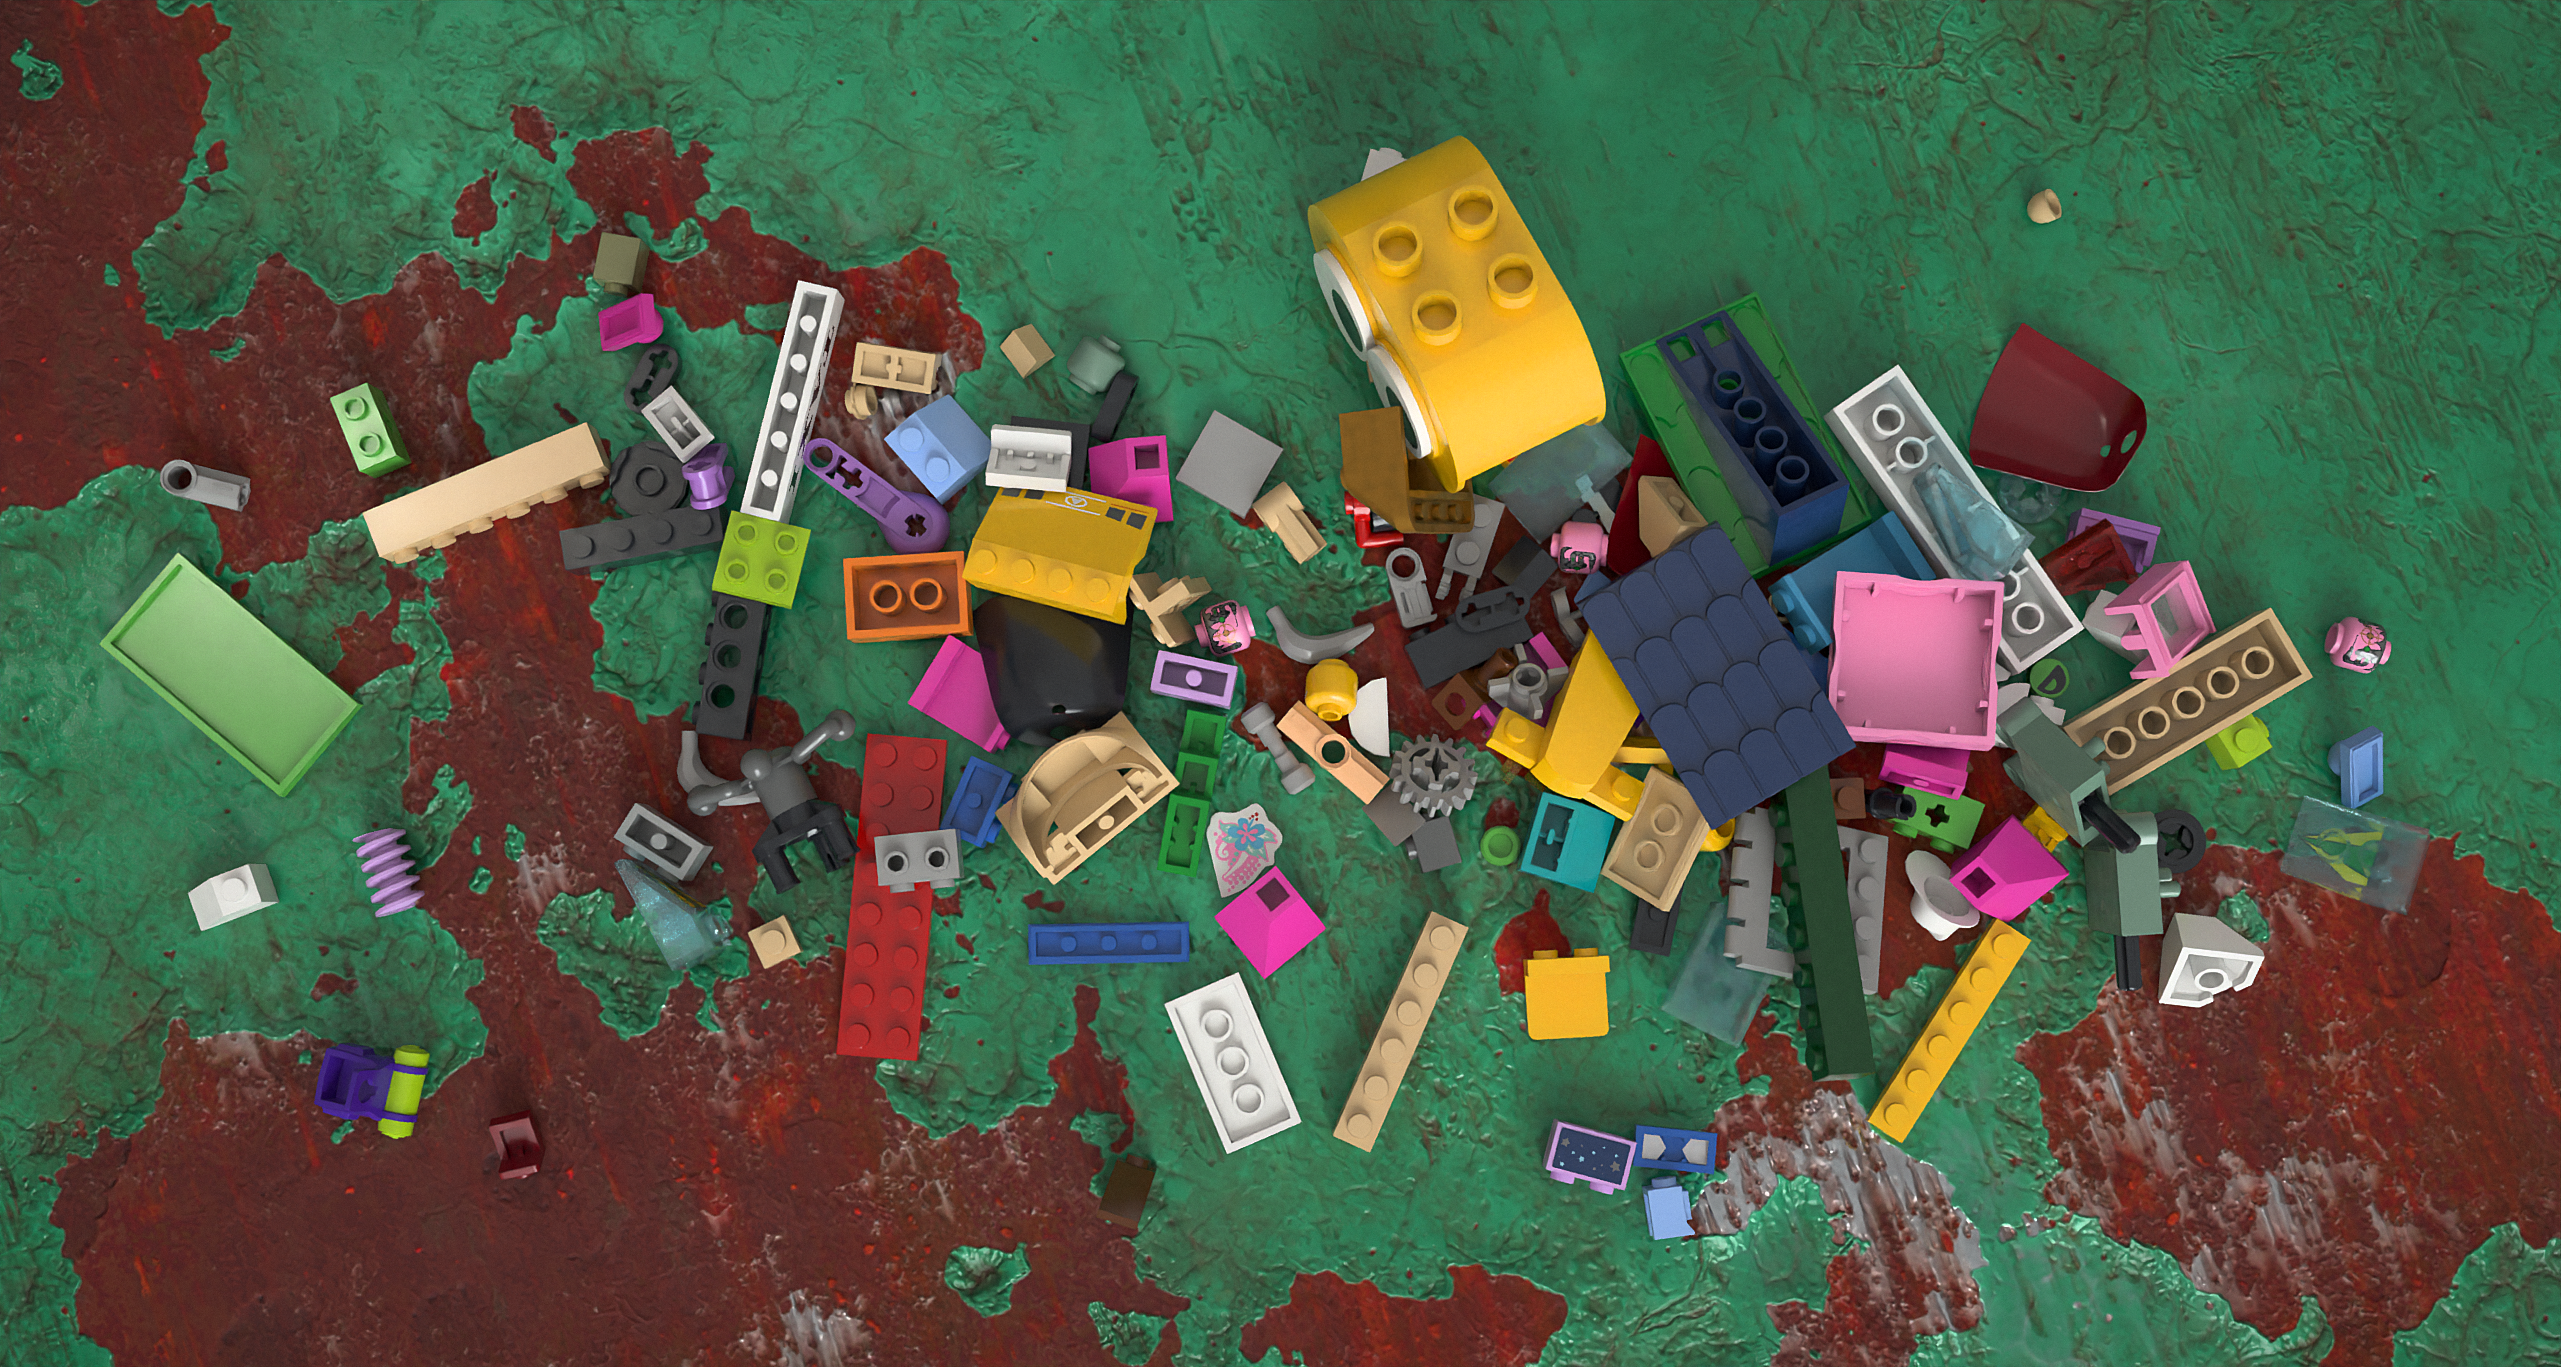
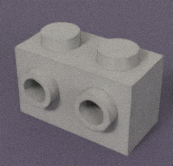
(663, 842)
(919, 858)

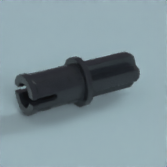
(1884, 803)

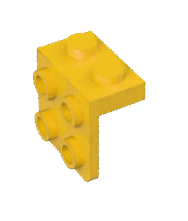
(1566, 994)

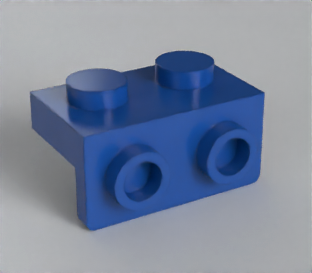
(977, 798)

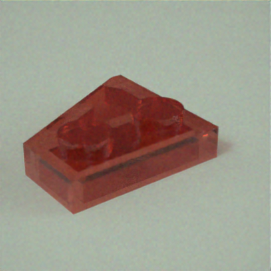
(2089, 561)

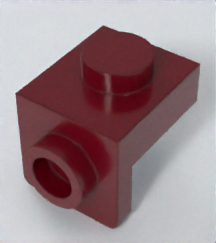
(517, 1144)

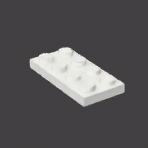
(1233, 1062)

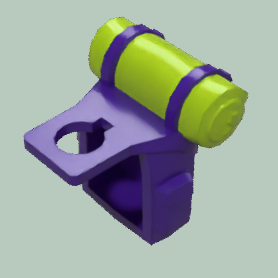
(373, 1086)

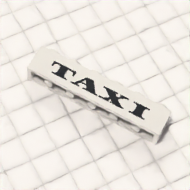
(793, 402)

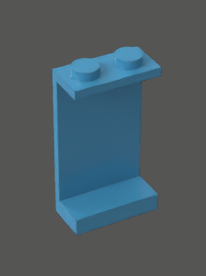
(1808, 592)

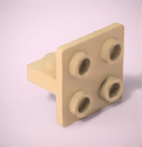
(1165, 602)

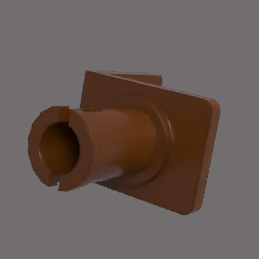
(1473, 686)

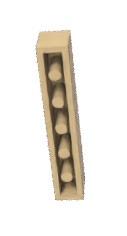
(488, 493)
(1399, 1031)

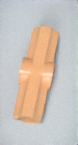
(1313, 733)

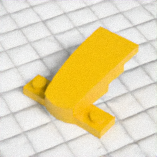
(1580, 737)

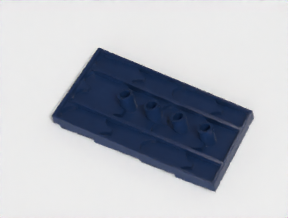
(1715, 675)

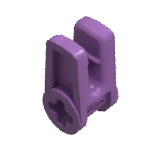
(708, 476)

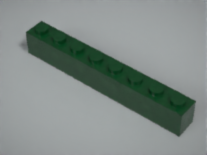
(1821, 930)

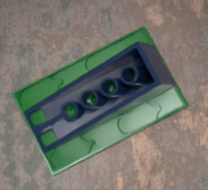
(1745, 435)

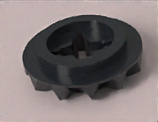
(2190, 837)

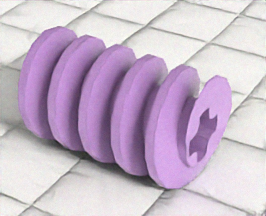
(389, 871)

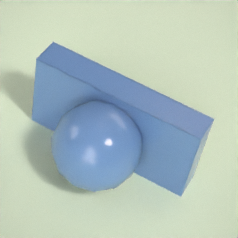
(2359, 765)

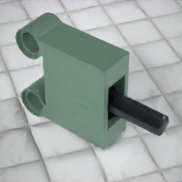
(2062, 776)
(2127, 893)

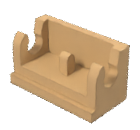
(896, 367)

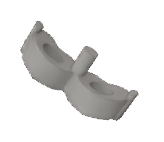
(1566, 619)

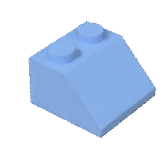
(941, 447)

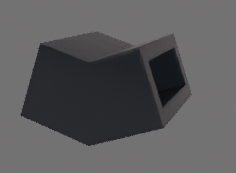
(1525, 566)

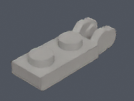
(1470, 549)

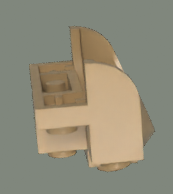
(1084, 795)

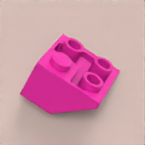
(1134, 472)
(2006, 871)
(1270, 922)

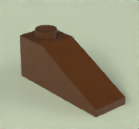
(1127, 1191)

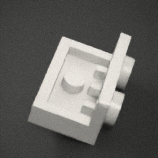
(1029, 458)

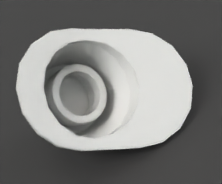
(1936, 900)

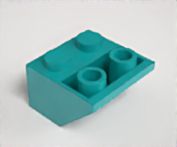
(1566, 842)

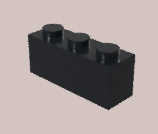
(1449, 650)

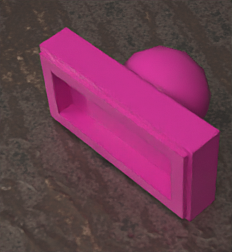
(630, 323)

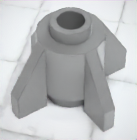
(1526, 686)

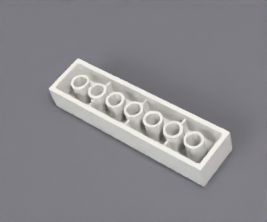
(1891, 441)

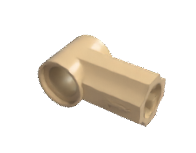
(1284, 515)

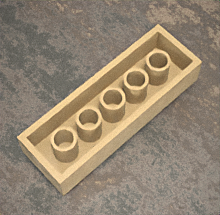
(2202, 696)

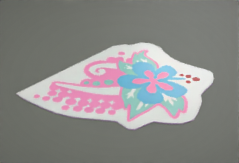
(1241, 847)

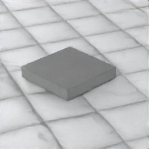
(1229, 464)

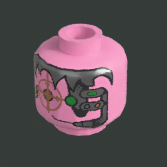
(1580, 547)
(1225, 628)
(2357, 644)

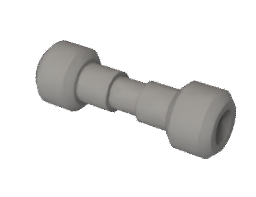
(1260, 721)

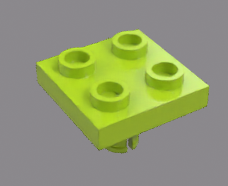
(761, 559)

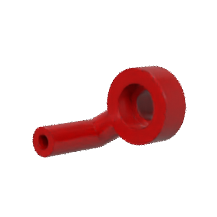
(1363, 534)

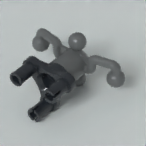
(789, 803)

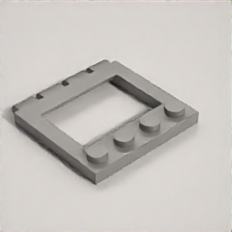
(1751, 902)

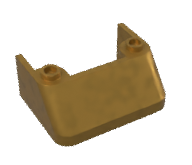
(1398, 487)

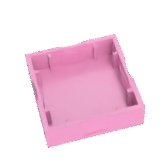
(1915, 659)

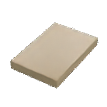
(1658, 841)

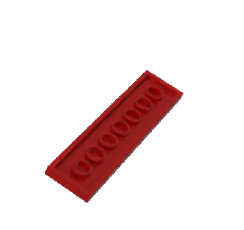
(886, 929)

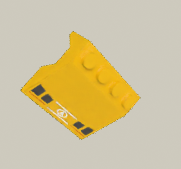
(1061, 549)

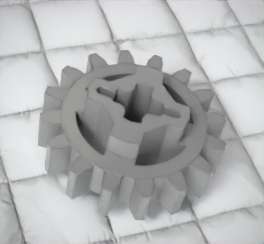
(1433, 775)

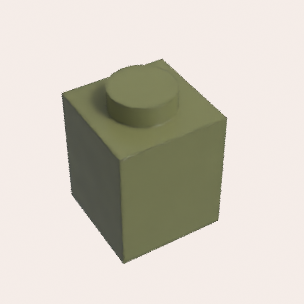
(621, 264)

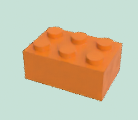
(907, 597)

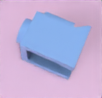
(1667, 1208)

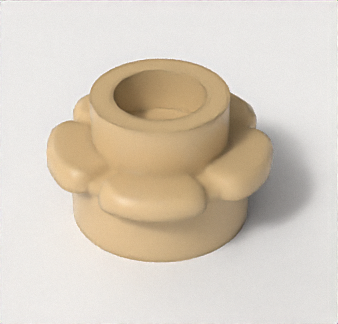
(861, 400)

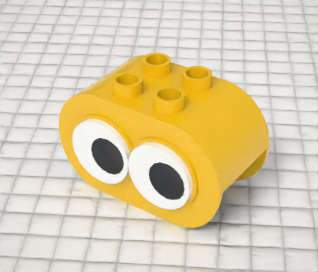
(1454, 311)

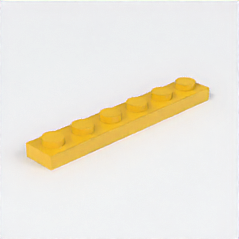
(1947, 1030)

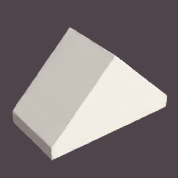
(678, 424)

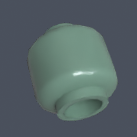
(1095, 364)

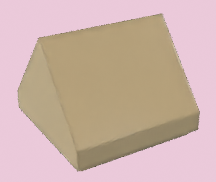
(1026, 350)

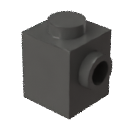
(1433, 844)

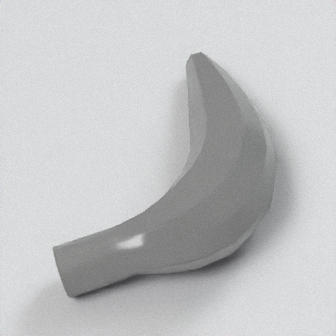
(1315, 648)
(693, 773)

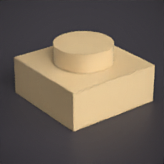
(775, 941)

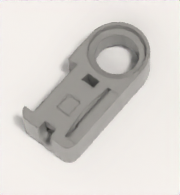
(1409, 593)

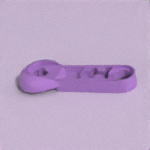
(885, 503)

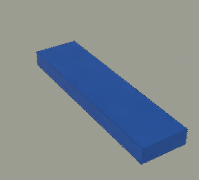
(1108, 943)

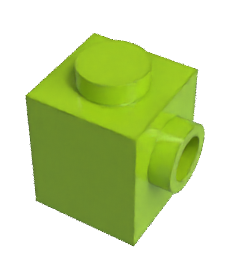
(2239, 742)

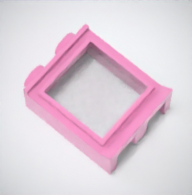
(2168, 614)

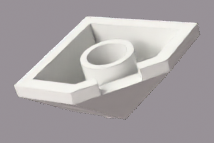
(2204, 959)

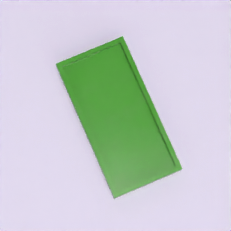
(231, 674)

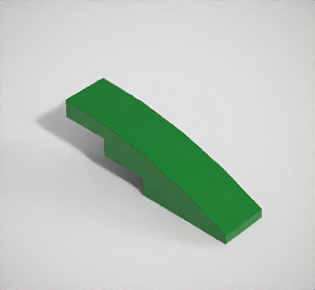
(1192, 797)

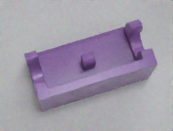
(2137, 537)

